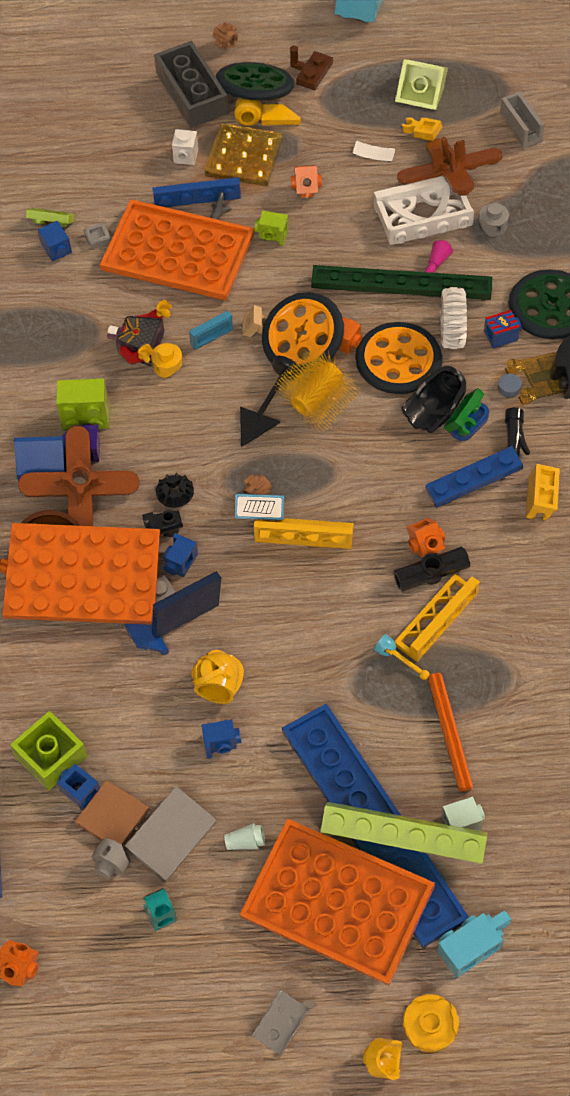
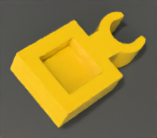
(423, 129)

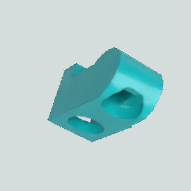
(159, 909)

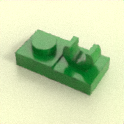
(459, 418)

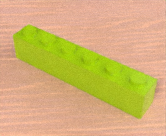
(404, 832)

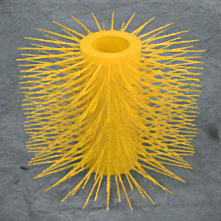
(319, 386)

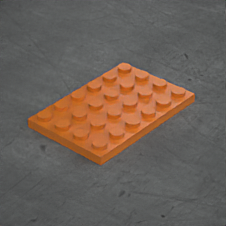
(177, 249)
(81, 573)
(338, 901)

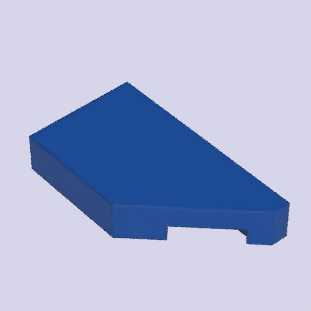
(144, 639)

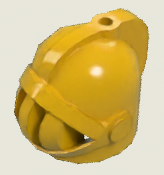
(217, 676)

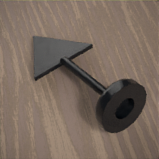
(255, 423)

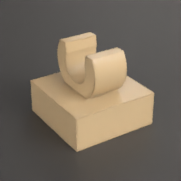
(253, 321)

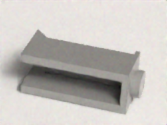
(522, 119)

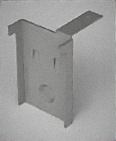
(282, 1021)

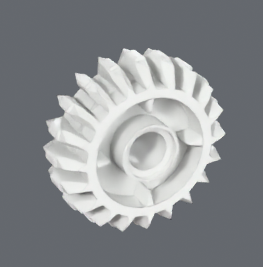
(453, 318)

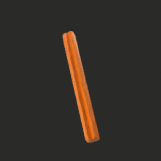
(450, 732)

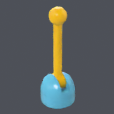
(386, 647)

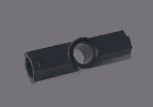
(444, 563)

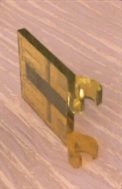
(538, 374)

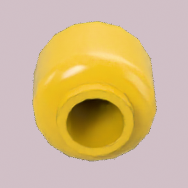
(248, 111)

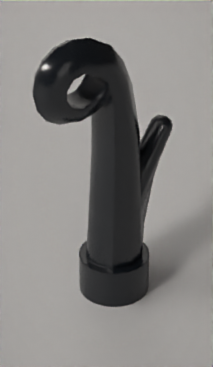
(514, 419)

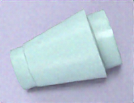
(246, 838)

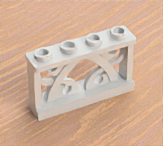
(416, 226)

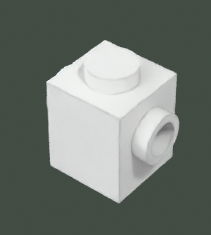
(185, 147)

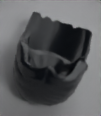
(435, 399)

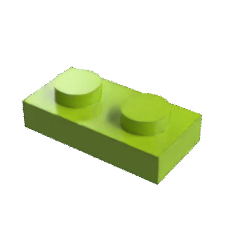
(40, 216)

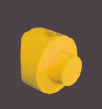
(166, 359)
(383, 1058)

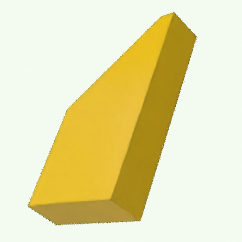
(278, 115)

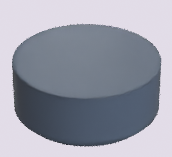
(509, 385)

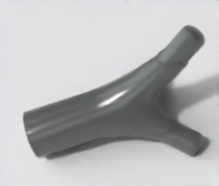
(218, 209)

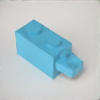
(473, 942)

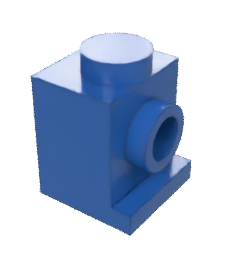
(180, 555)
(220, 737)
(76, 777)

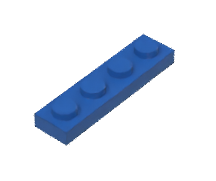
(196, 192)
(474, 476)

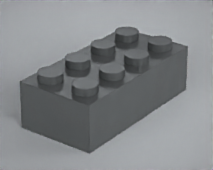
(191, 84)

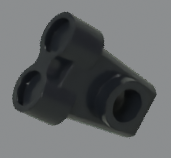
(168, 522)

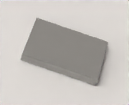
(170, 834)

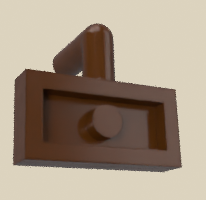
(313, 70)

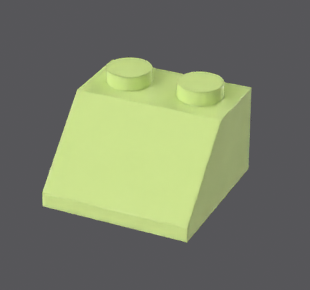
(421, 84)

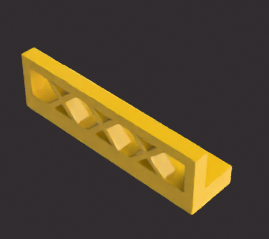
(304, 532)
(441, 620)

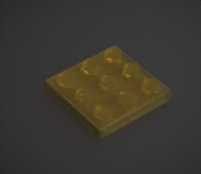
(243, 154)

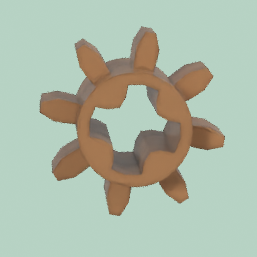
(225, 35)
(257, 485)

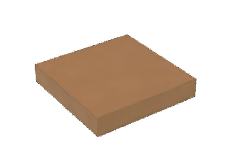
(112, 814)

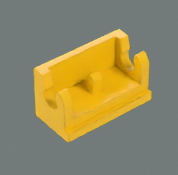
(542, 491)

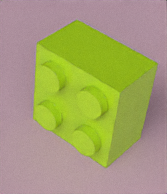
(82, 403)
(48, 749)

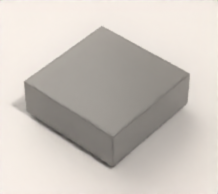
(97, 235)

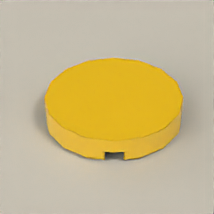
(430, 1023)

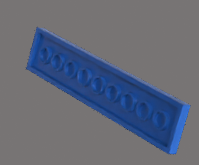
(349, 781)

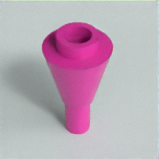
(440, 252)

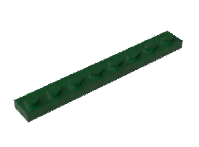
(399, 281)

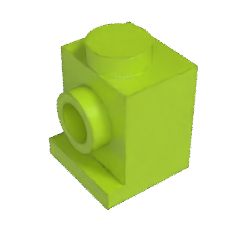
(272, 226)

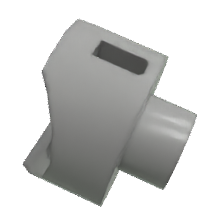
(494, 216)
(110, 861)

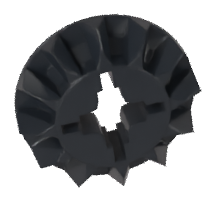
(176, 498)

